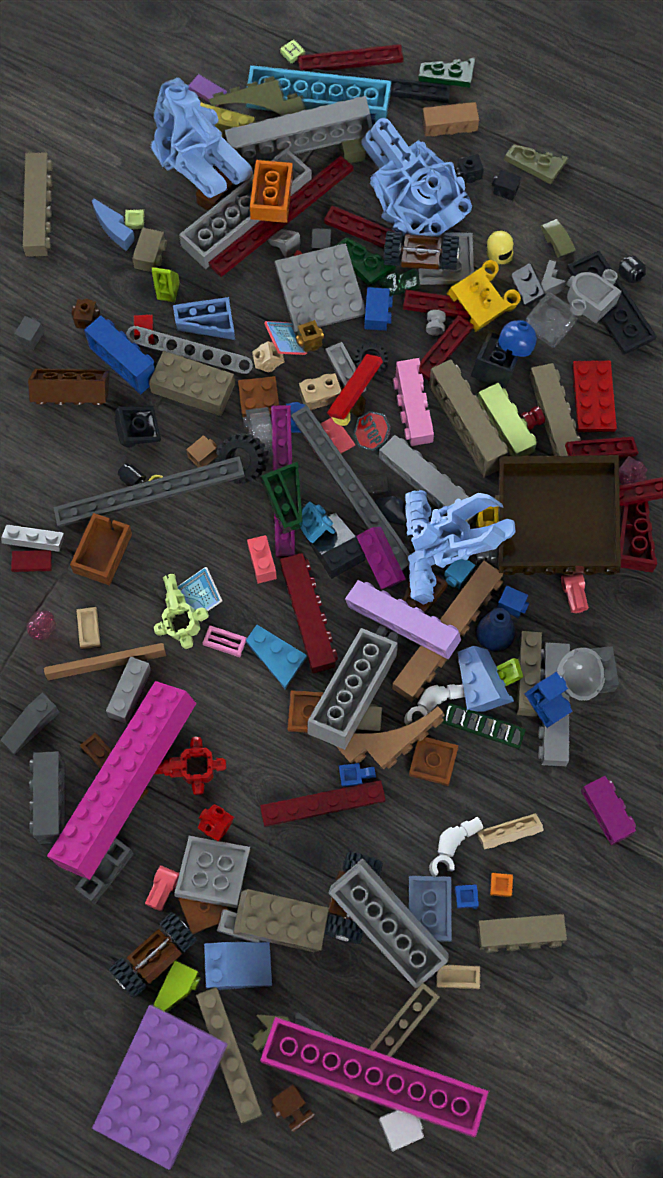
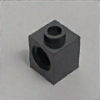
(506, 185)

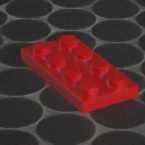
(594, 396)

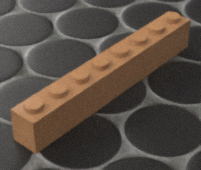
(460, 614)

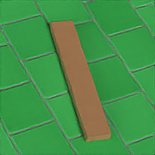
(104, 661)

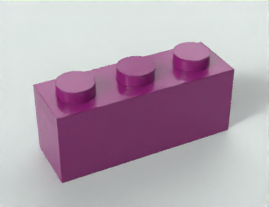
(381, 557)
(609, 810)

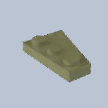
(538, 164)

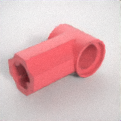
(574, 588)
(164, 883)

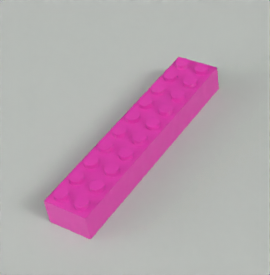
(122, 780)
(375, 1077)

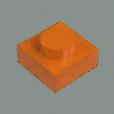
(501, 885)

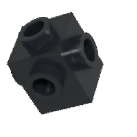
(469, 168)

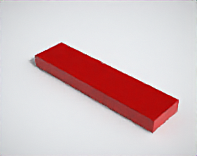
(355, 386)

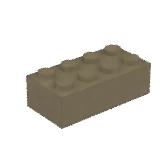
(192, 383)
(281, 920)

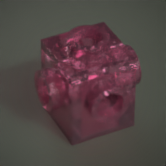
(632, 471)

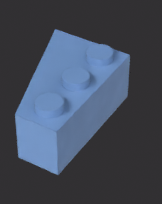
(205, 318)
(481, 681)

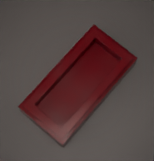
(31, 561)

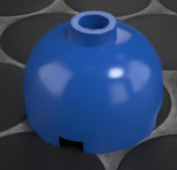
(518, 337)

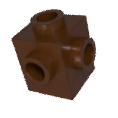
(85, 313)

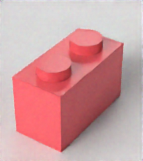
(261, 559)

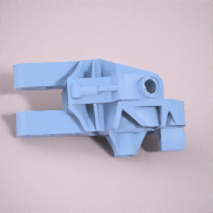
(194, 141)
(406, 170)

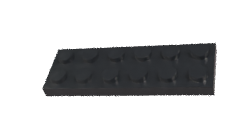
(624, 319)

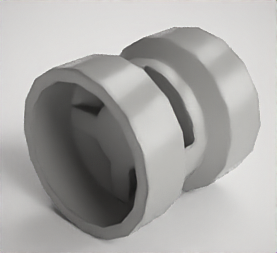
(435, 324)

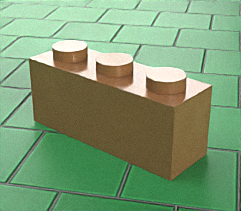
(450, 119)

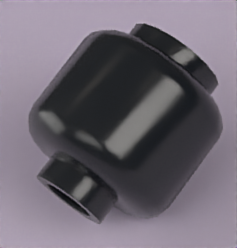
(632, 269)

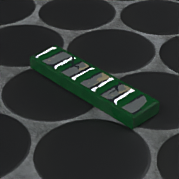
(484, 726)

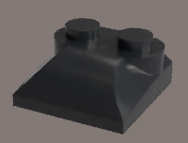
(136, 425)

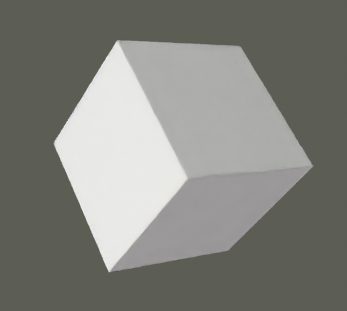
(401, 1129)

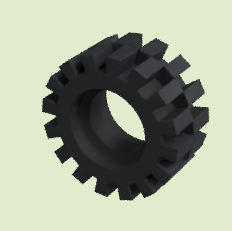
(372, 350)

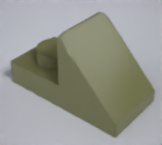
(261, 1037)

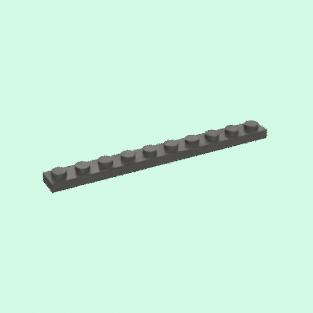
(348, 481)
(149, 491)

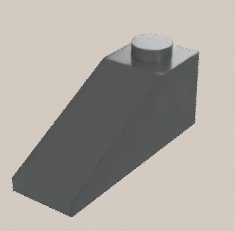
(29, 723)

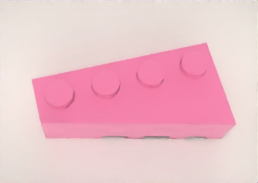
(413, 402)

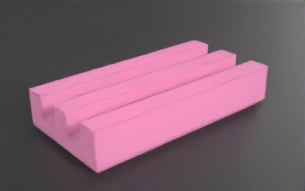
(240, 647)

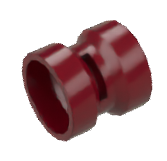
(533, 417)

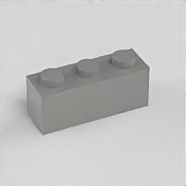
(128, 690)

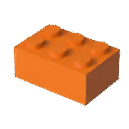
(271, 191)

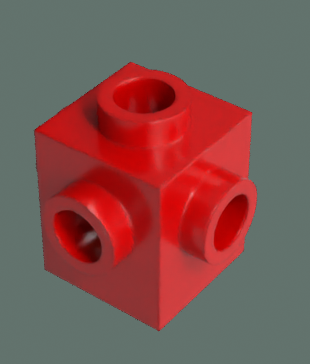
(215, 822)

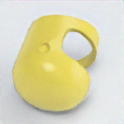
(499, 244)

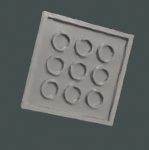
(320, 287)

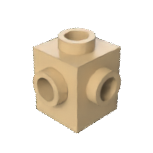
(267, 357)

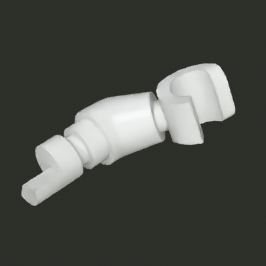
(431, 697)
(450, 840)

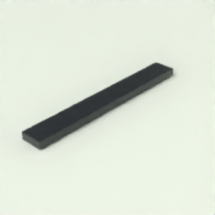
(406, 88)

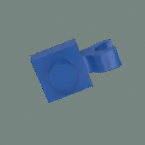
(353, 775)

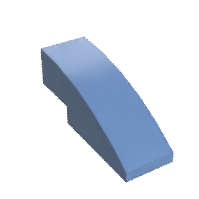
(113, 225)

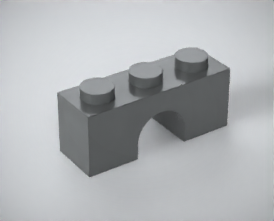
(106, 872)

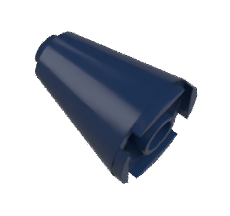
(496, 630)

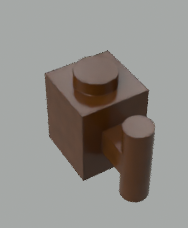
(288, 1104)

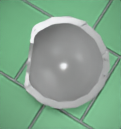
(582, 673)

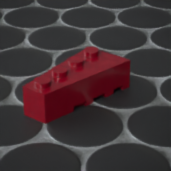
(636, 538)

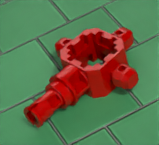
(178, 766)

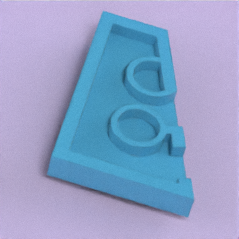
(276, 654)

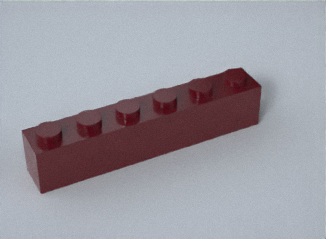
(308, 614)

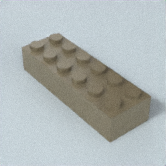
(467, 417)

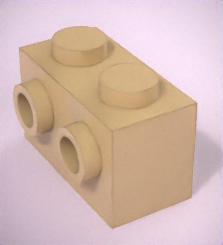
(319, 391)

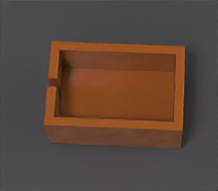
(101, 549)

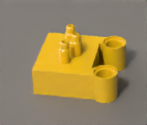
(481, 297)

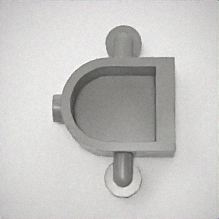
(593, 294)

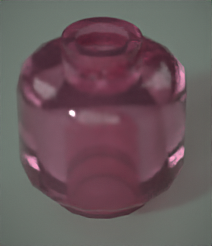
(41, 625)

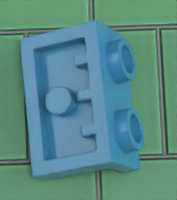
(315, 522)

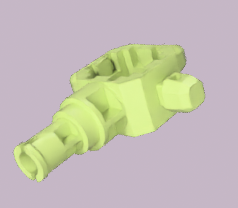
(177, 605)

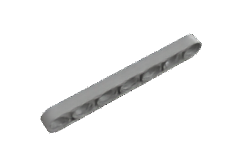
(180, 349)

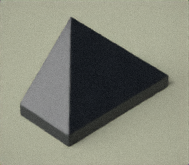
(392, 509)

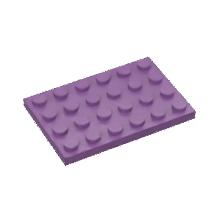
(160, 1086)

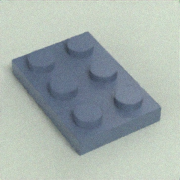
(432, 904)

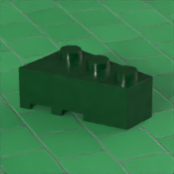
(284, 496)

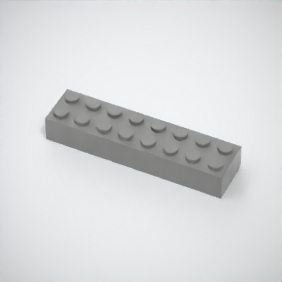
(301, 130)
(232, 216)

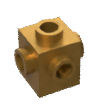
(309, 336)

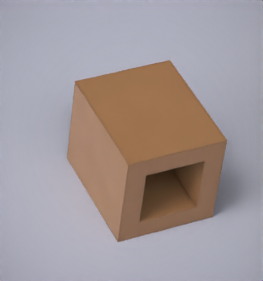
(202, 451)

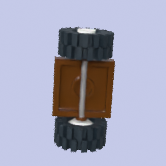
(421, 251)
(344, 926)
(153, 955)

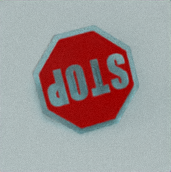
(372, 430)

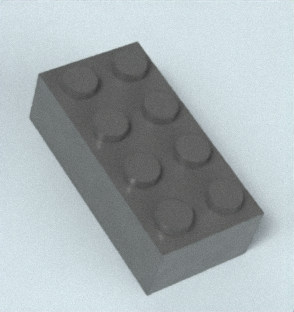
(48, 796)

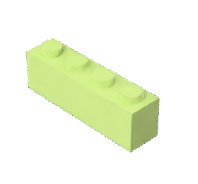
(507, 421)

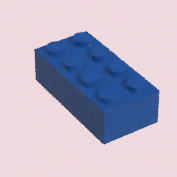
(120, 353)

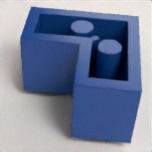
(548, 699)

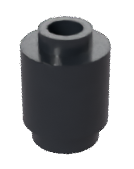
(131, 475)

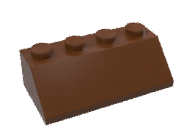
(69, 386)

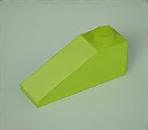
(166, 284)
(177, 986)

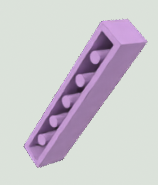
(403, 619)

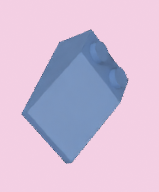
(237, 965)

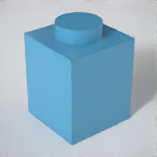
(459, 572)

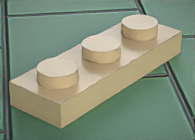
(510, 831)

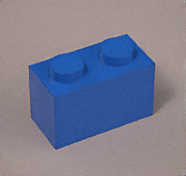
(377, 308)

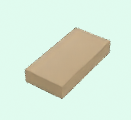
(88, 628)
(458, 977)

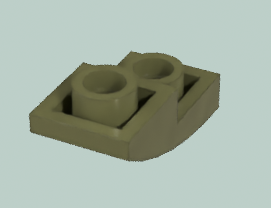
(557, 235)

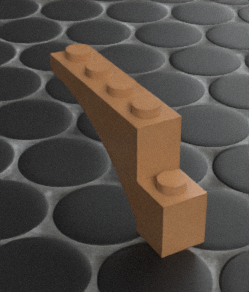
(389, 745)

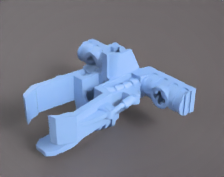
(447, 537)

